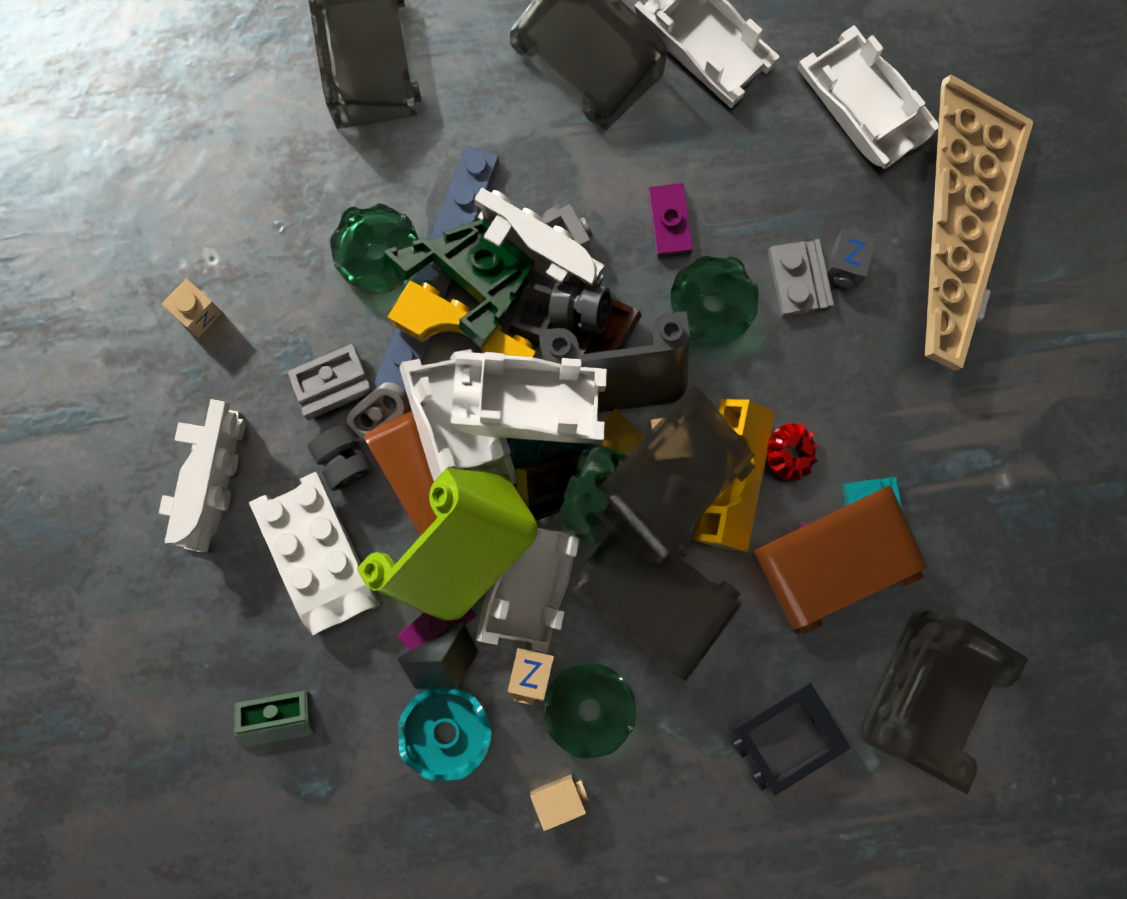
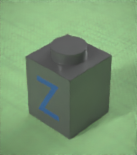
(851, 258)

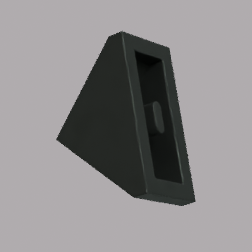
(440, 660)

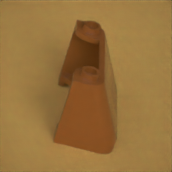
(405, 465)
(841, 559)

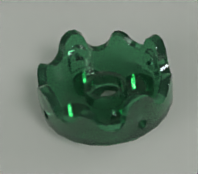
(357, 233)
(731, 284)
(583, 496)
(595, 737)

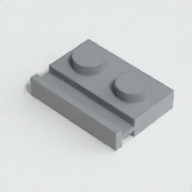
(800, 277)
(329, 381)

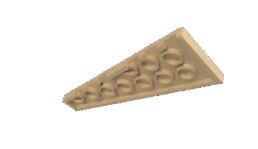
(974, 183)

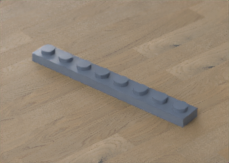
(458, 209)

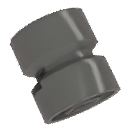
(580, 306)
(339, 455)

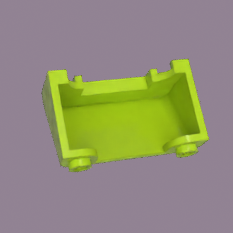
(464, 552)

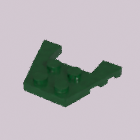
(480, 267)

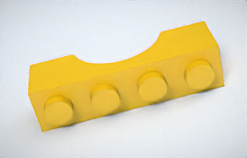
(423, 314)
(731, 516)

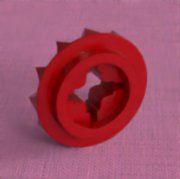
(782, 461)

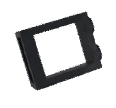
(821, 719)

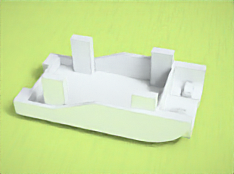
(711, 42)
(869, 98)
(551, 248)
(527, 398)
(445, 447)
(203, 478)
(313, 555)
(529, 594)

